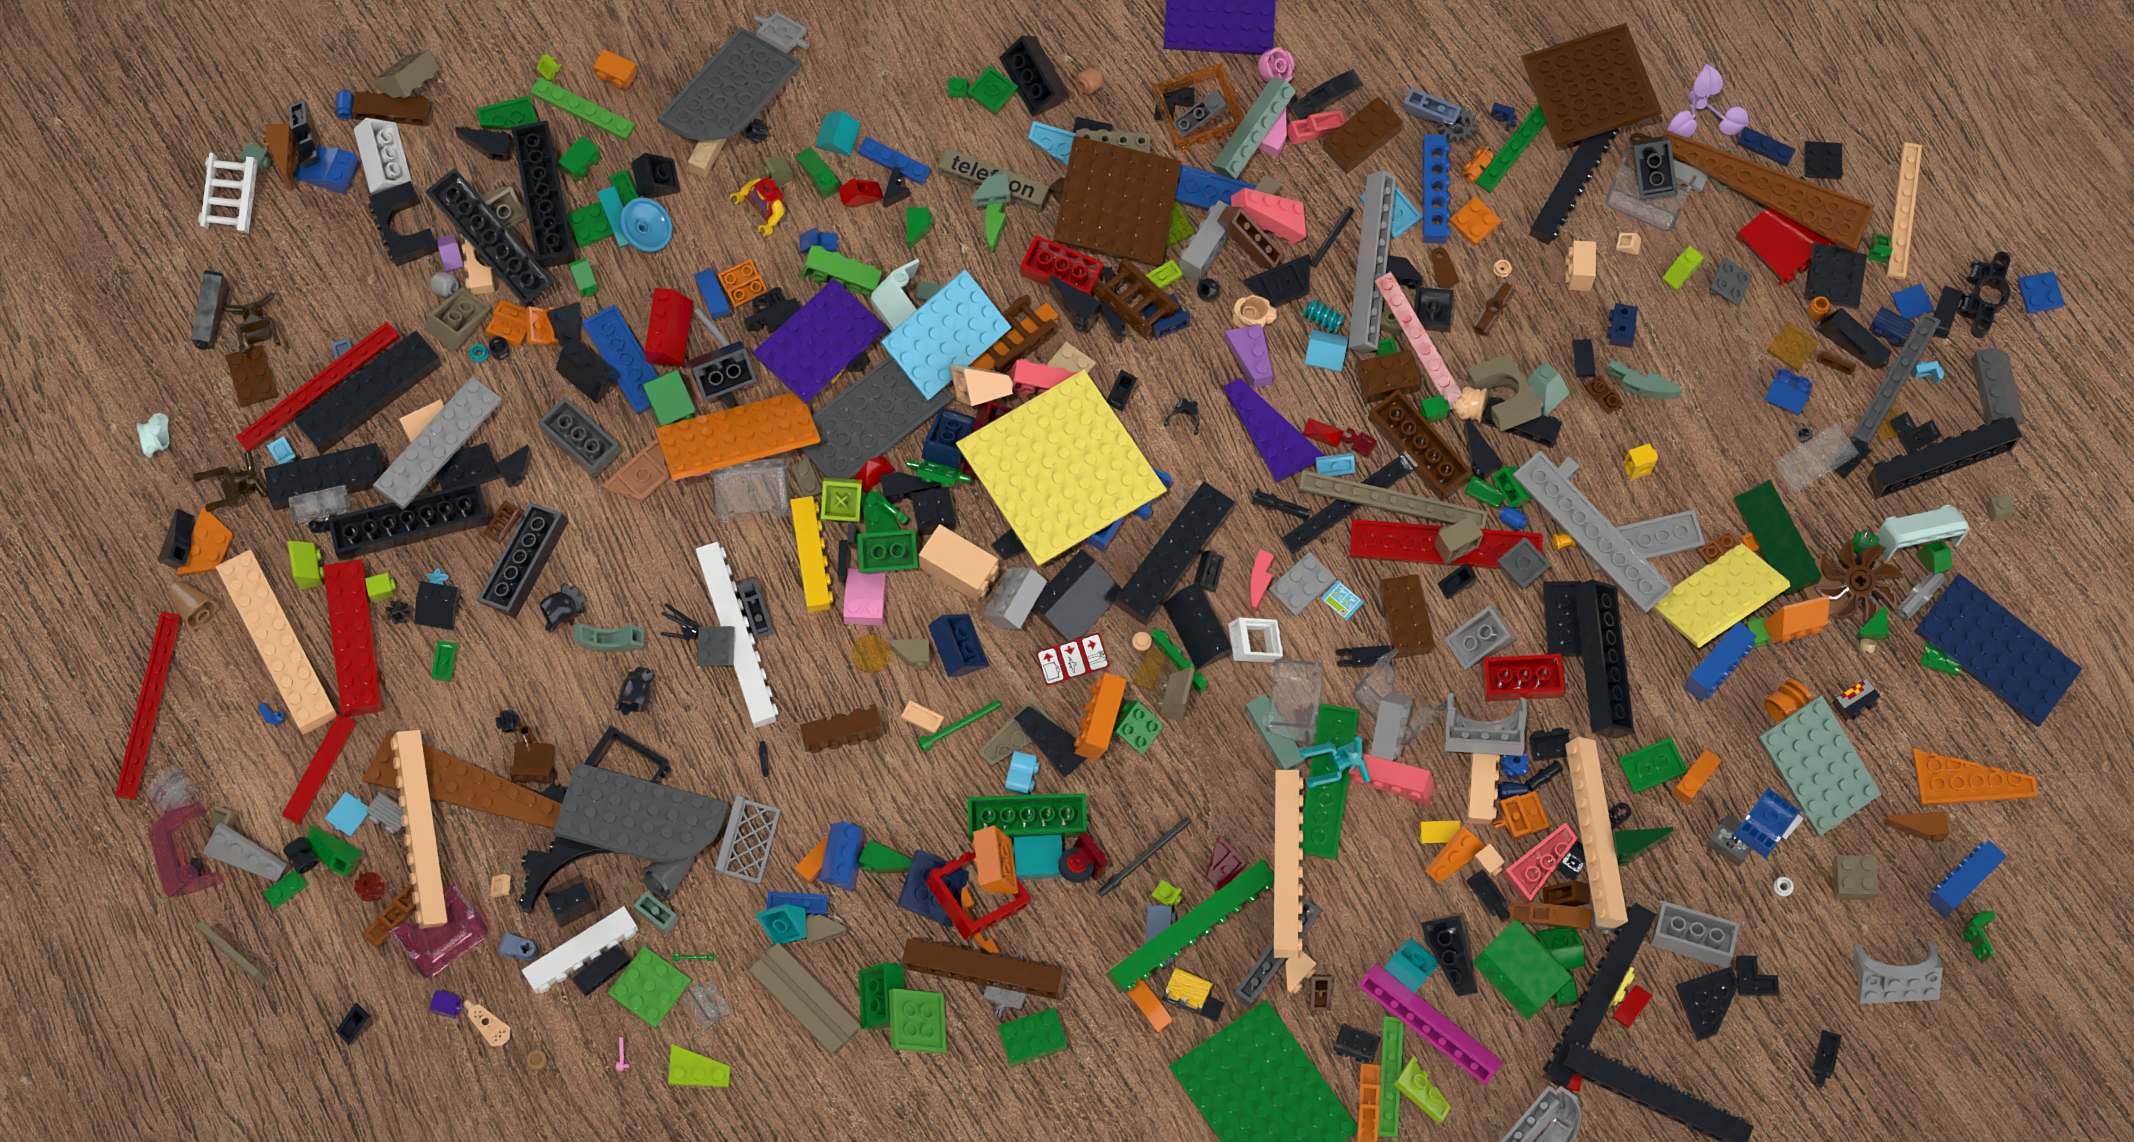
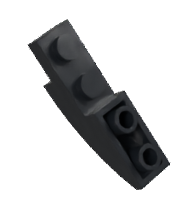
(1326, 93)
(1111, 318)

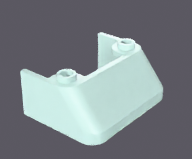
(891, 300)
(1922, 528)

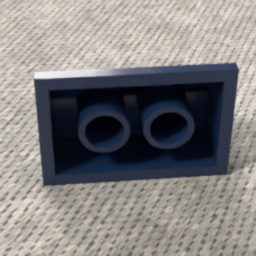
(958, 644)

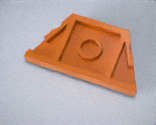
(208, 545)

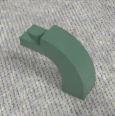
(609, 640)

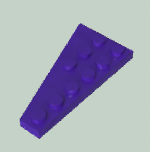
(1277, 441)

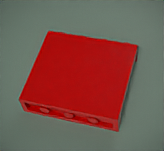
(1781, 243)

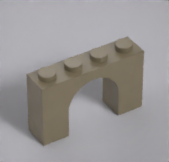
(1505, 372)

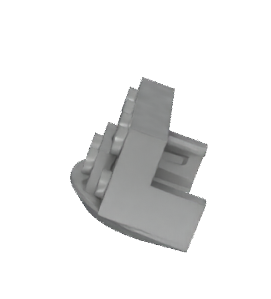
(1491, 737)
(1899, 982)
(1549, 1107)

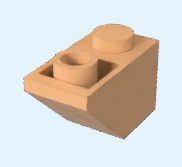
(1297, 971)

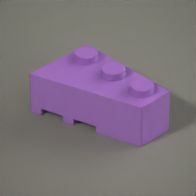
(1251, 353)

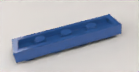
(889, 158)

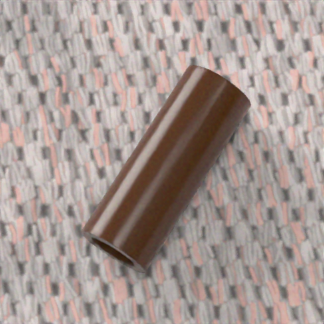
(526, 734)

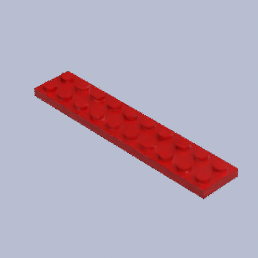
(1416, 543)

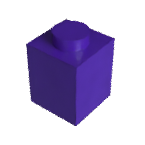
(446, 1004)

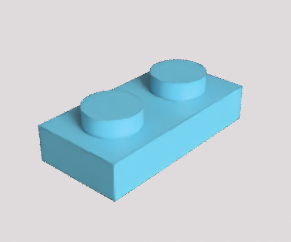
(1335, 464)

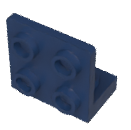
(1164, 325)

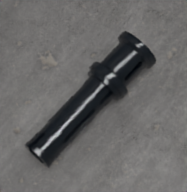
(1271, 501)

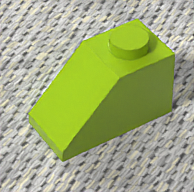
(1683, 268)

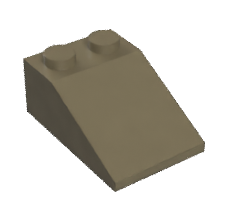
(456, 318)
(1176, 694)

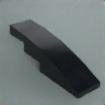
(304, 133)

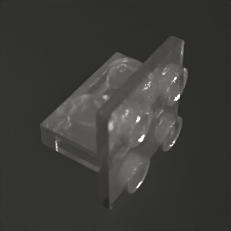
(706, 1004)

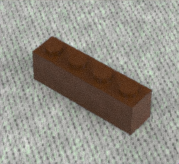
(386, 108)
(1250, 237)

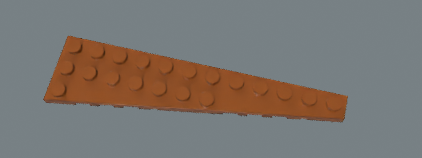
(1809, 204)
(467, 786)

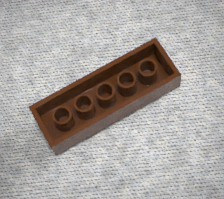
(1420, 445)

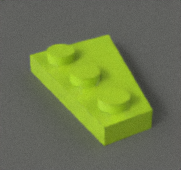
(696, 1070)

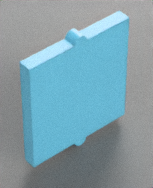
(347, 814)

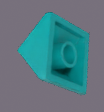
(838, 133)
(783, 923)

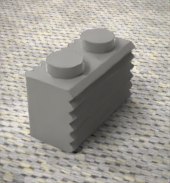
(386, 812)

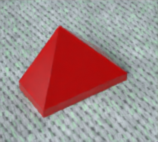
(1323, 433)
(871, 472)

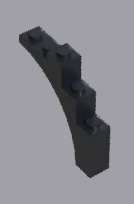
(544, 866)

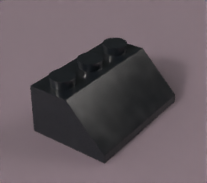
(586, 370)
(722, 370)

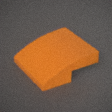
(509, 323)
(539, 327)

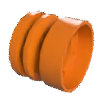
(1787, 700)

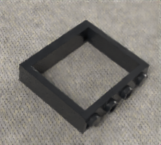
(613, 734)

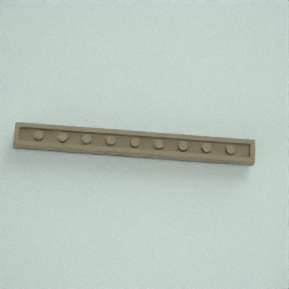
(1388, 499)

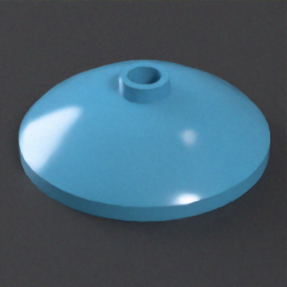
(652, 220)

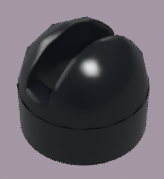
(1804, 431)

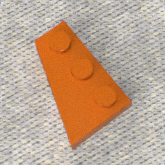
(1454, 855)

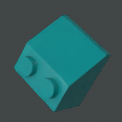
(1412, 965)

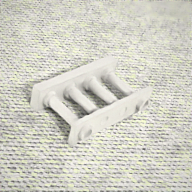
(244, 203)

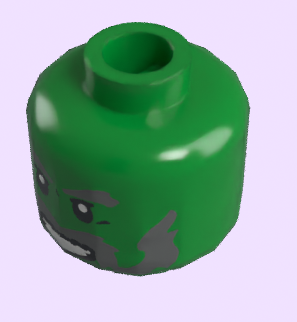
(1864, 539)

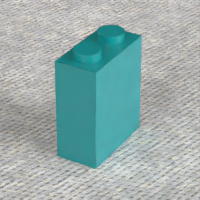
(1037, 856)

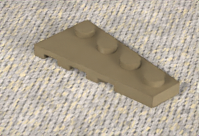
(1009, 738)

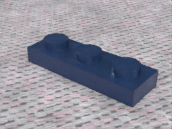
(1765, 146)

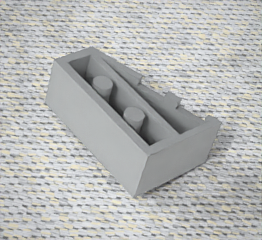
(1391, 725)

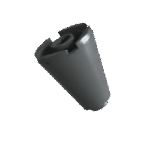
(665, 877)

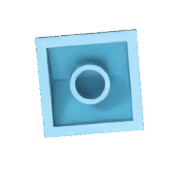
(1326, 350)

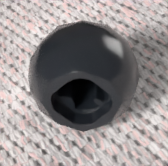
(1208, 289)

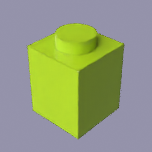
(380, 587)

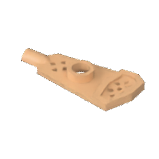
(492, 1029)

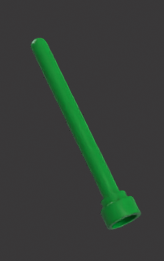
(926, 742)

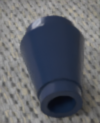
(1510, 789)

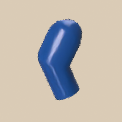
(271, 717)

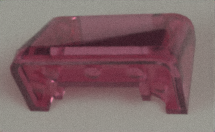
(439, 946)

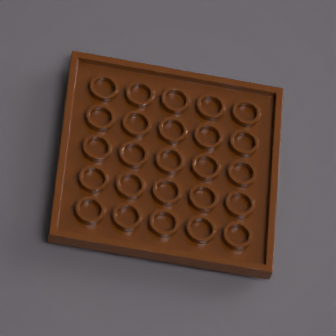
(1591, 85)
(1117, 201)

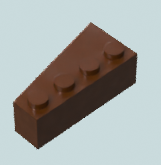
(841, 730)

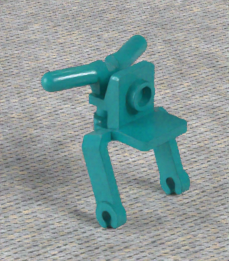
(1342, 757)

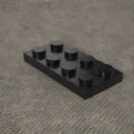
(1561, 618)

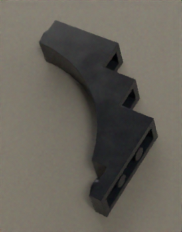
(778, 315)

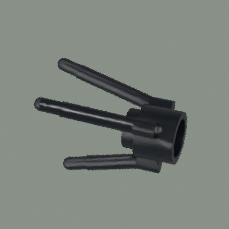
(689, 628)

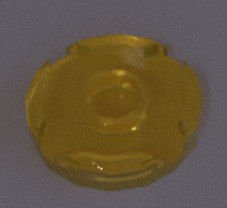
(871, 654)

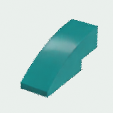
(612, 208)

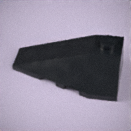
(1451, 947)

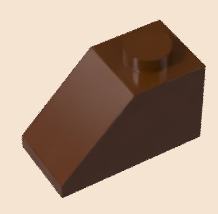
(1567, 894)

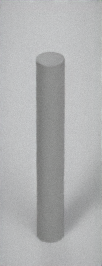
(712, 328)

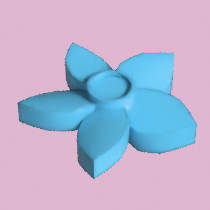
(437, 577)

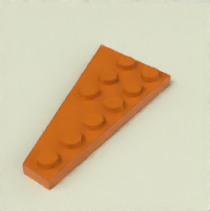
(1960, 781)

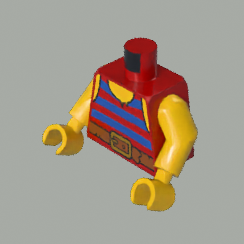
(765, 199)

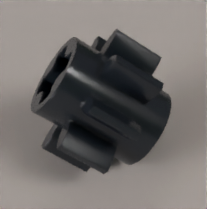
(756, 130)
(397, 611)
(507, 721)

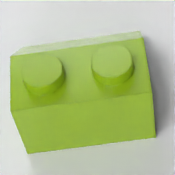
(306, 564)

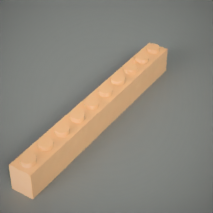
(419, 829)
(1596, 833)
(1287, 864)

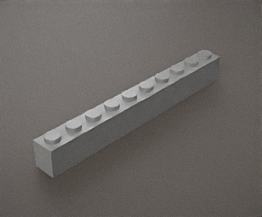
(1372, 261)

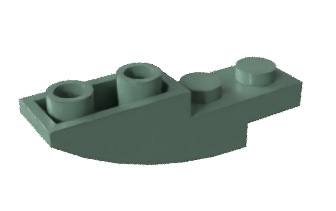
(1650, 386)

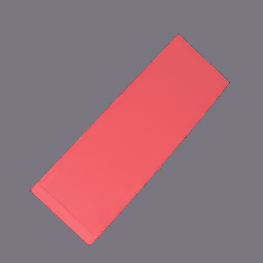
(1314, 126)
(1260, 578)

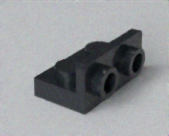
(1549, 744)

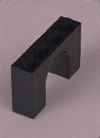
(402, 248)

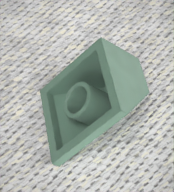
(1548, 386)

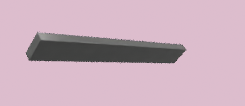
(1896, 378)

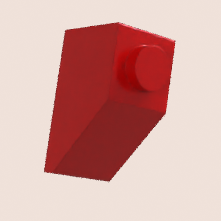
(860, 192)

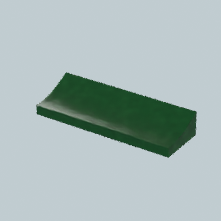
(1777, 536)

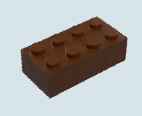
(1362, 135)
(1405, 616)

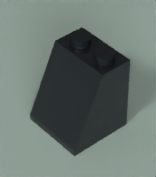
(570, 901)

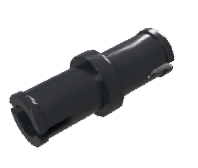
(1544, 775)

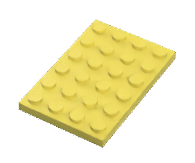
(1720, 595)

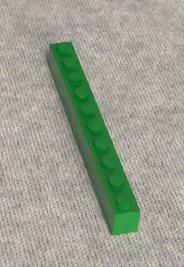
(1190, 926)

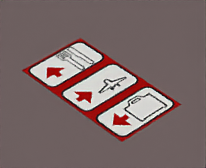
(1072, 659)

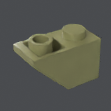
(777, 170)

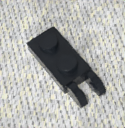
(1362, 656)

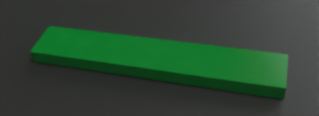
(1512, 150)

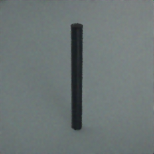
(1329, 240)

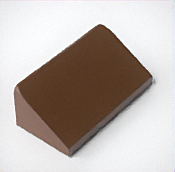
(1836, 362)

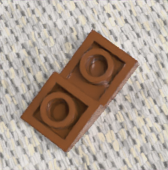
(1719, 546)

